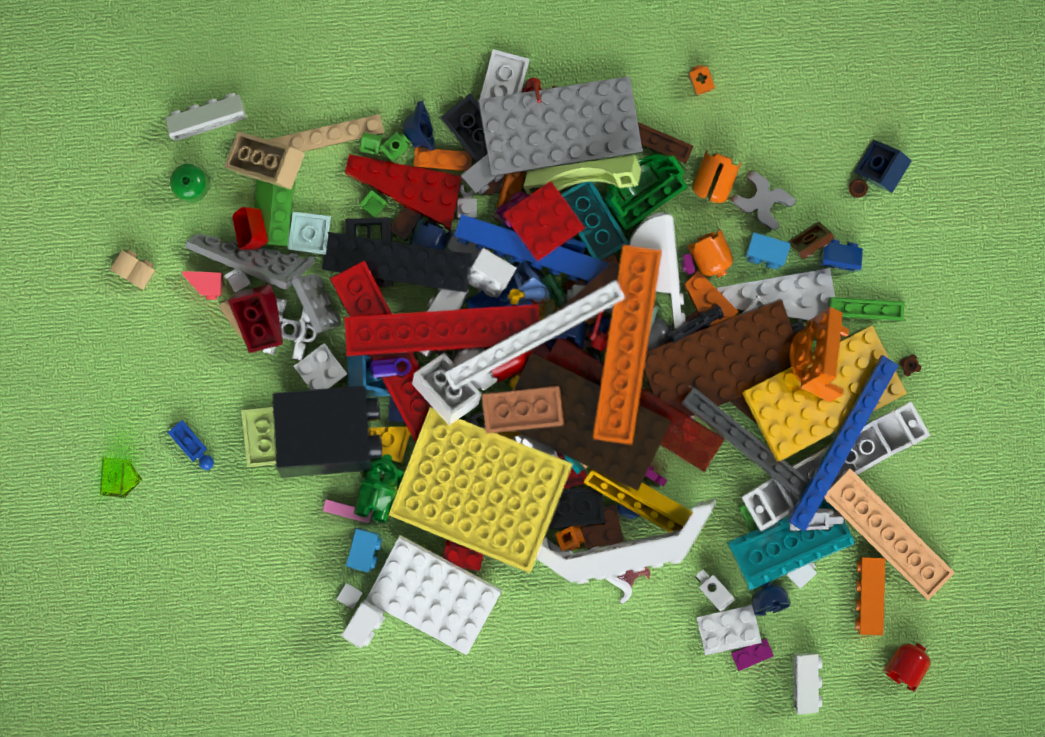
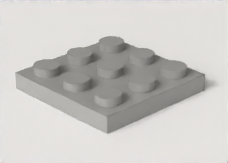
(316, 302)

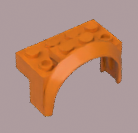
(827, 330)

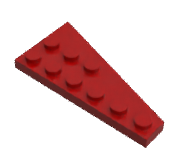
(416, 188)

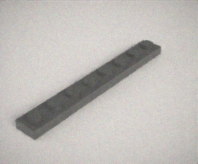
(745, 442)

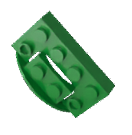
(665, 188)

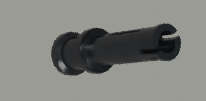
(704, 321)

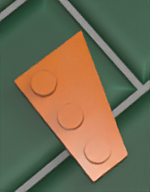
(705, 294)

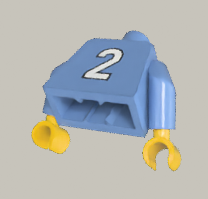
(529, 283)

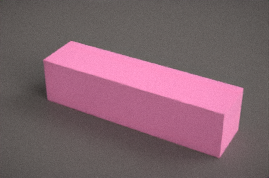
(344, 510)

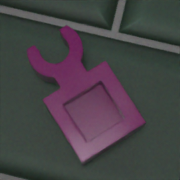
(655, 477)

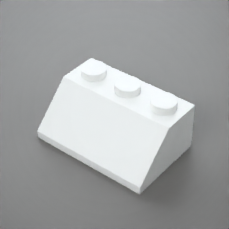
(807, 682)

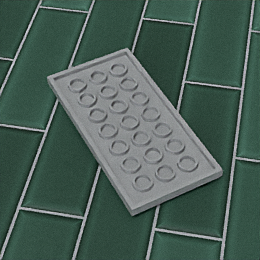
(563, 129)

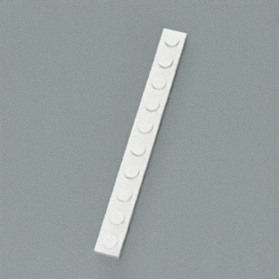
(534, 335)

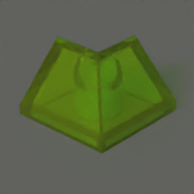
(118, 477)

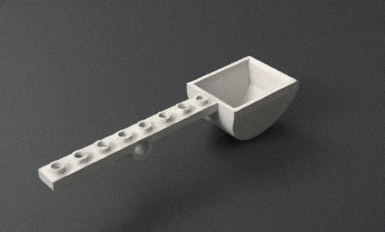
(658, 234)

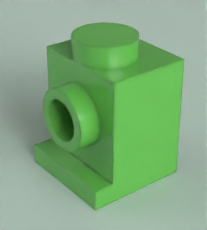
(390, 152)

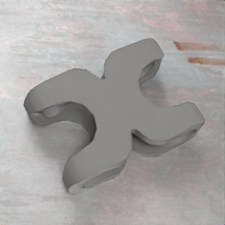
(762, 200)

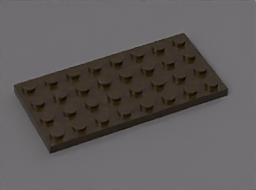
(575, 438)

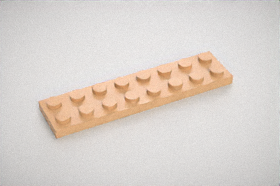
(888, 534)

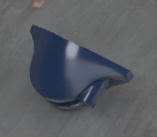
(418, 127)

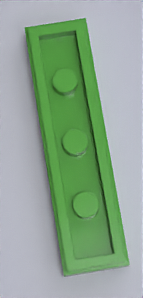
(868, 308)

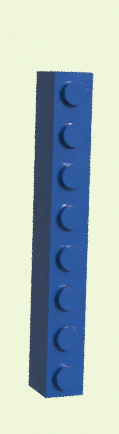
(508, 242)

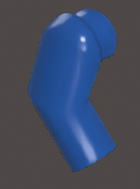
(626, 512)

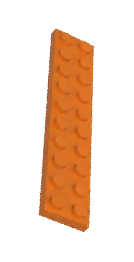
(627, 345)

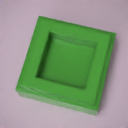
(370, 143)

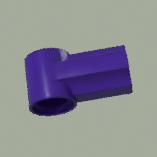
(387, 367)

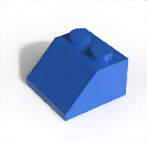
(842, 256)

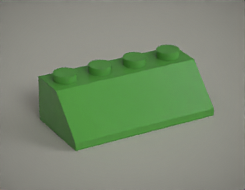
(276, 210)

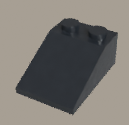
(465, 125)

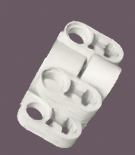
(299, 333)

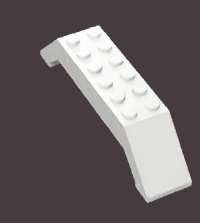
(875, 443)
(626, 555)

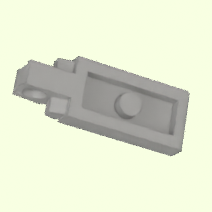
(822, 520)

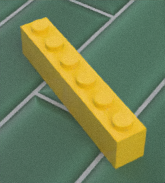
(644, 502)

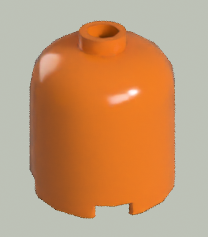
(712, 254)

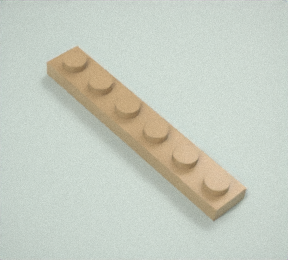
(332, 134)

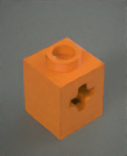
(707, 85)

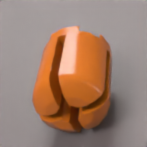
(707, 172)

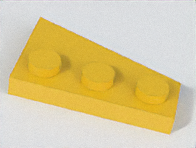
(393, 441)

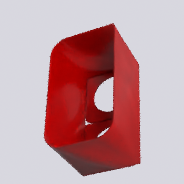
(249, 228)

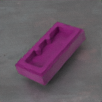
(688, 264)

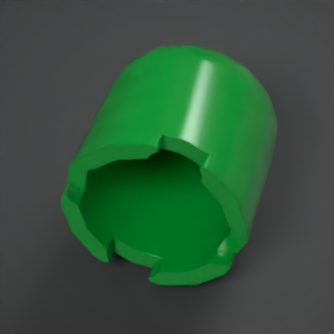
(193, 190)

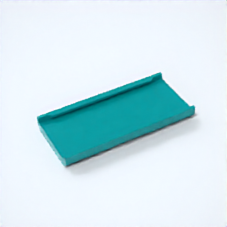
(778, 550)

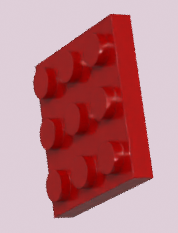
(544, 221)

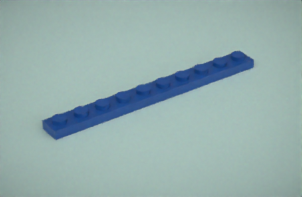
(842, 443)

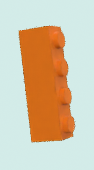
(871, 595)

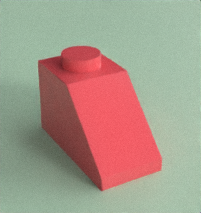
(206, 283)

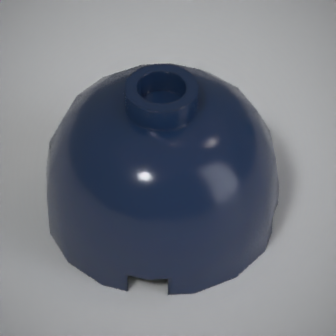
(770, 599)

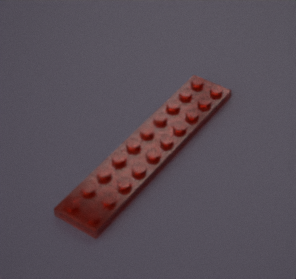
(684, 436)

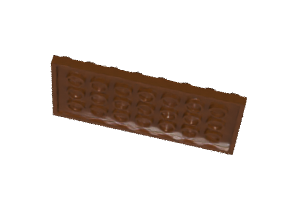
(722, 357)

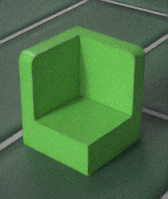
(373, 204)

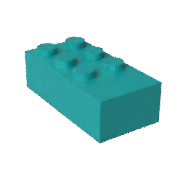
(601, 230)

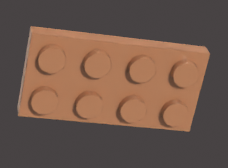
(522, 409)

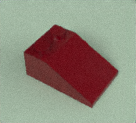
(257, 318)

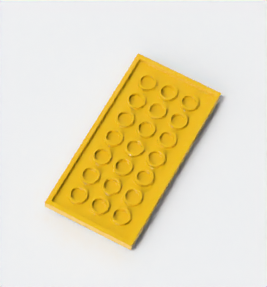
(797, 418)

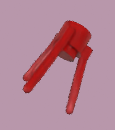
(533, 84)
(599, 340)

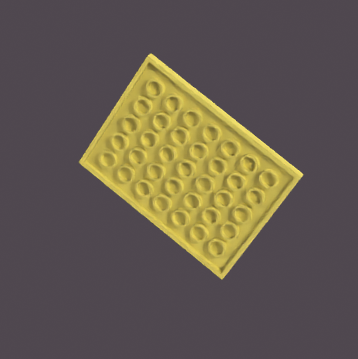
(480, 490)

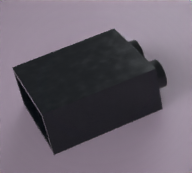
(325, 431)

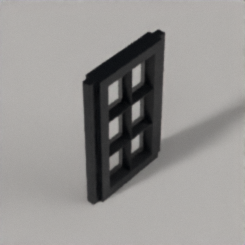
(386, 234)

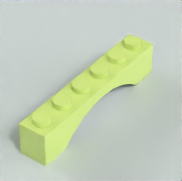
(616, 171)

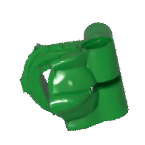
(378, 494)

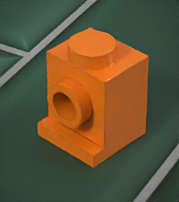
(570, 538)

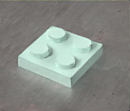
(309, 233)

